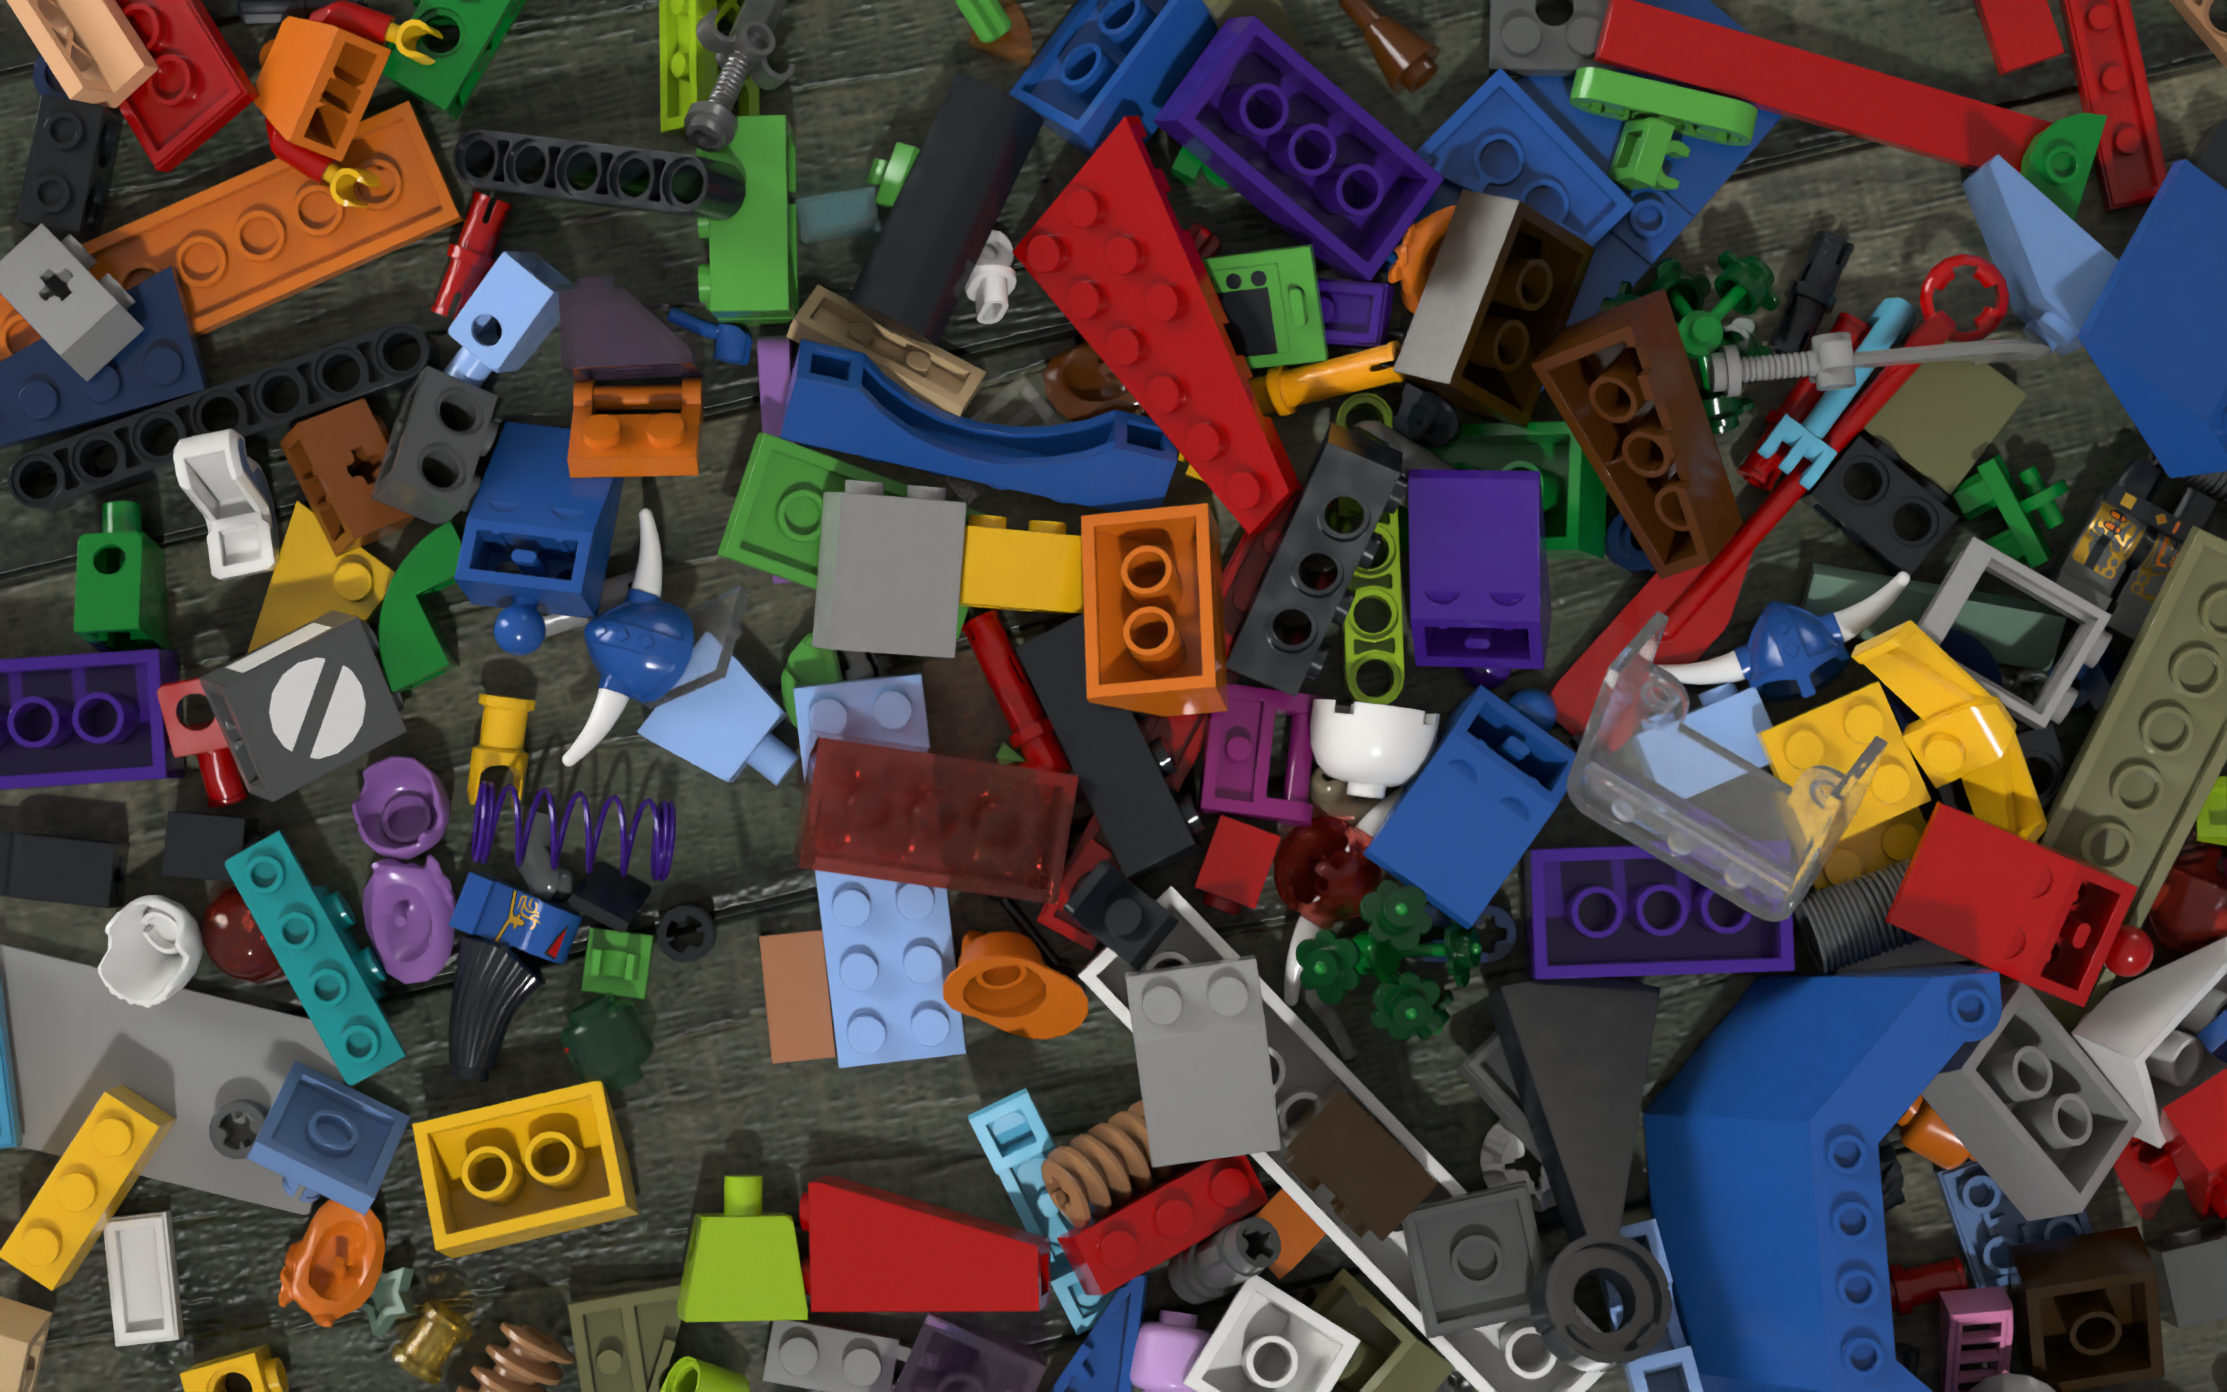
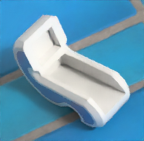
(233, 500)

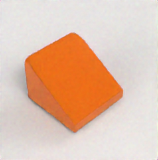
(1295, 1228)

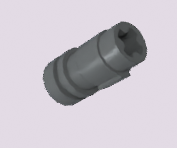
(1224, 1260)

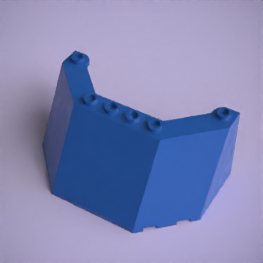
(1775, 1173)

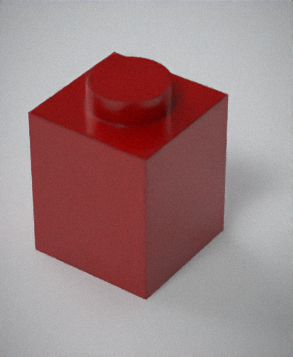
(1235, 865)

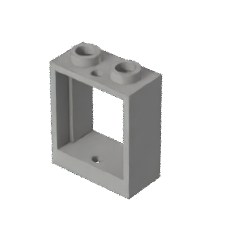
(2084, 647)

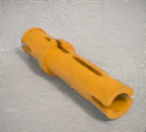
(1288, 388)

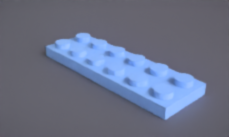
(882, 938)

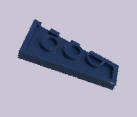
(160, 365)

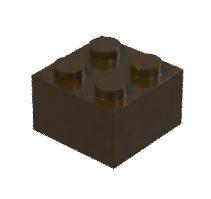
(1358, 1161)
(2087, 1310)

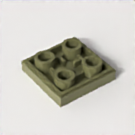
(1945, 418)

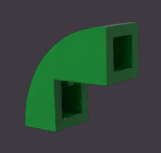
(409, 634)

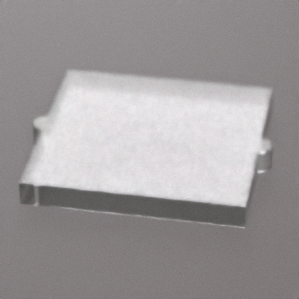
(715, 632)

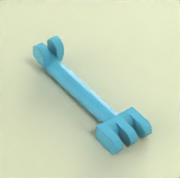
(1890, 324)

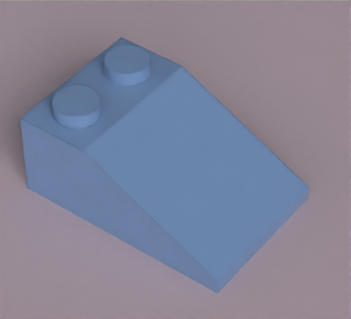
(2043, 254)

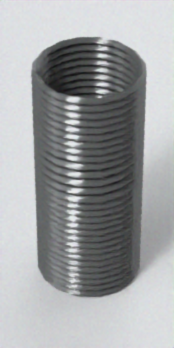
(1844, 927)

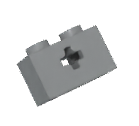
(66, 303)

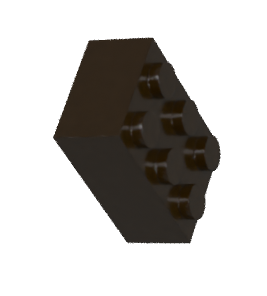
(1493, 307)

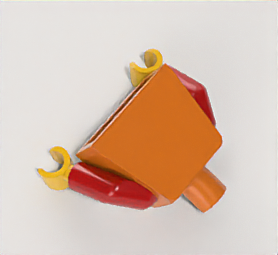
(320, 82)

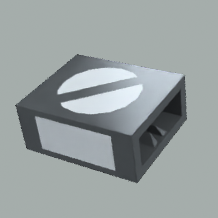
(304, 704)

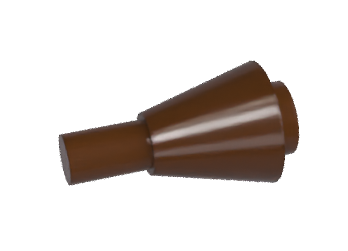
(1399, 52)

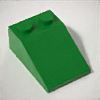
(1570, 486)

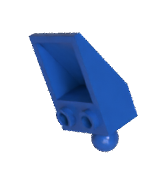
(544, 527)
(1476, 802)

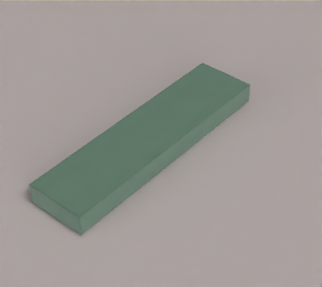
(2011, 628)

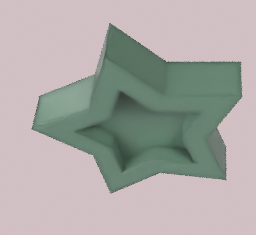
(389, 1300)

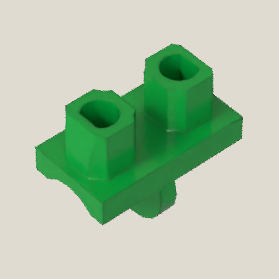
(1996, 487)

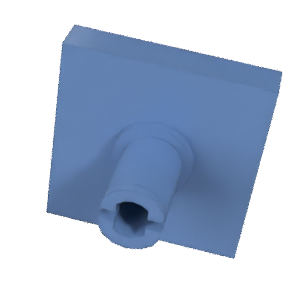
(328, 1139)

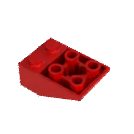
(2198, 1144)

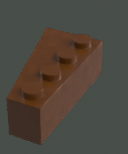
(1644, 429)

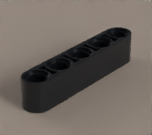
(599, 174)

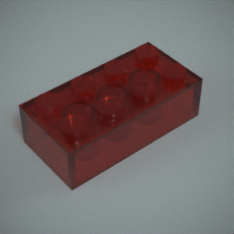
(935, 817)

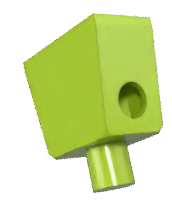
(742, 1261)

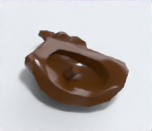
(1085, 386)

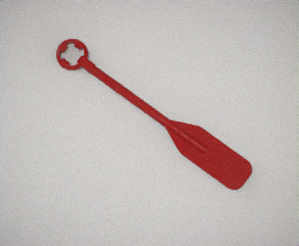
(1705, 596)

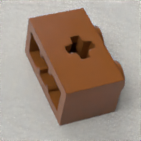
(324, 457)

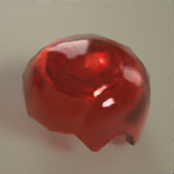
(236, 940)

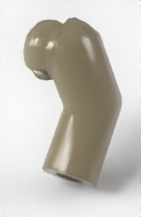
(1331, 799)

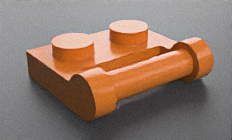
(636, 442)

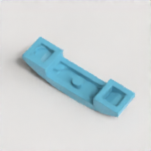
(1016, 1146)

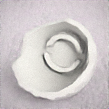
(150, 950)

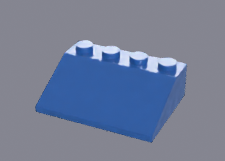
(2164, 325)

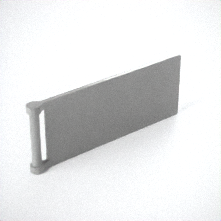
(180, 1055)

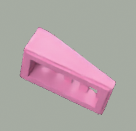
(1971, 1308)

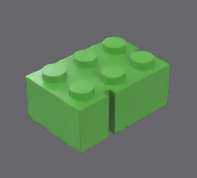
(755, 251)

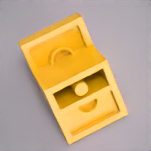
(1835, 736)

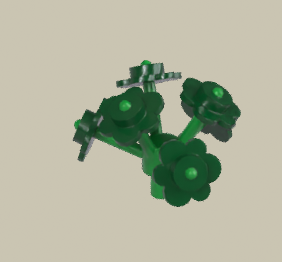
(1402, 1001)

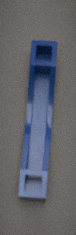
(852, 407)

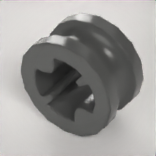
(221, 1133)

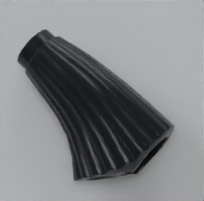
(485, 998)

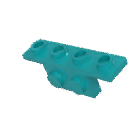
(319, 956)

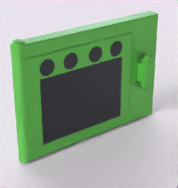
(1266, 308)

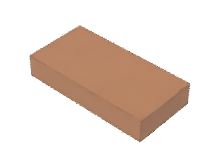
(797, 996)

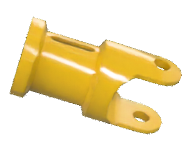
(501, 741)

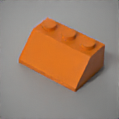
(1154, 610)

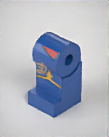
(515, 917)

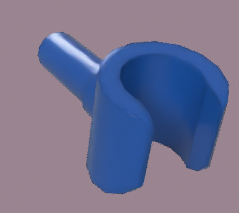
(731, 342)

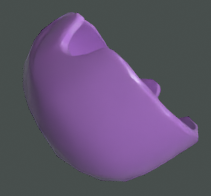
(401, 807)

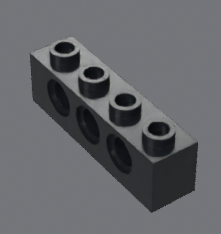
(1343, 467)

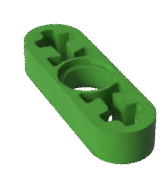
(1689, 110)

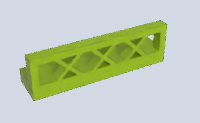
(687, 67)

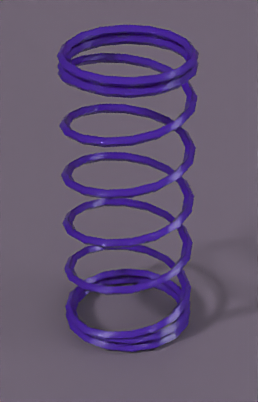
(487, 816)

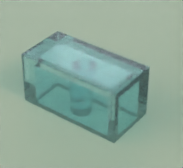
(838, 215)

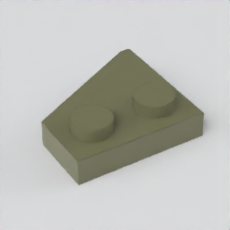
(625, 1338)

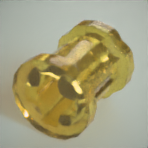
(432, 1341)

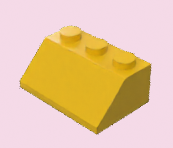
(524, 1170)

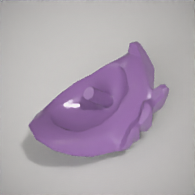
(409, 918)

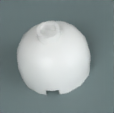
(1371, 744)

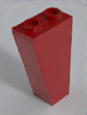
(914, 1256)

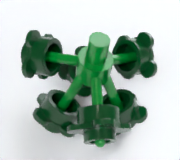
(1741, 287)

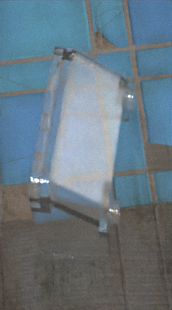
(1699, 801)

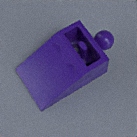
(1478, 572)

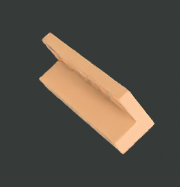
(87, 47)

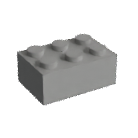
(2033, 1109)

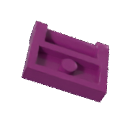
(1240, 754)

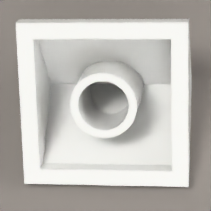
(1271, 1346)

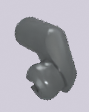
(536, 867)

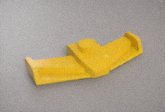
(1960, 728)

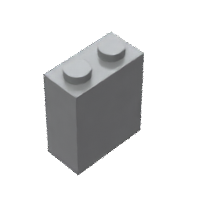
(889, 571)

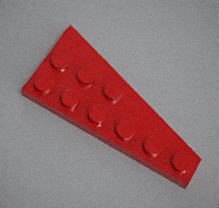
(1151, 313)

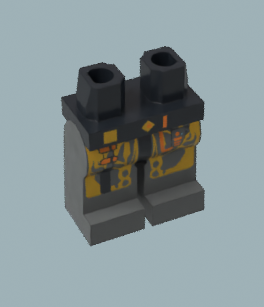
(2128, 546)

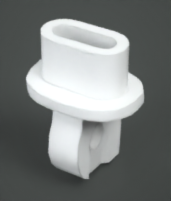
(992, 279)

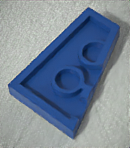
(1515, 151)

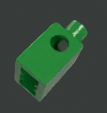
(121, 584)

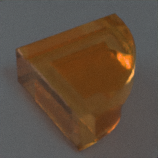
(1013, 45)

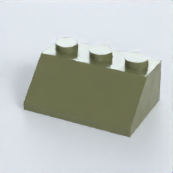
(1390, 1350)

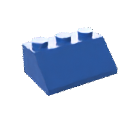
(1113, 64)

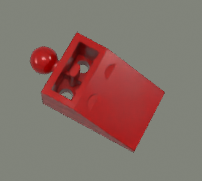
(2018, 906)

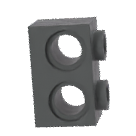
(425, 441)

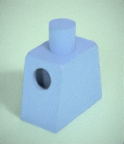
(524, 300)
(725, 727)

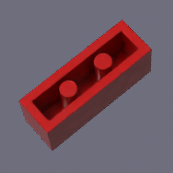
(1161, 1222)

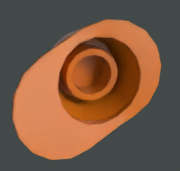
(1010, 987)

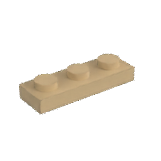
(913, 365)

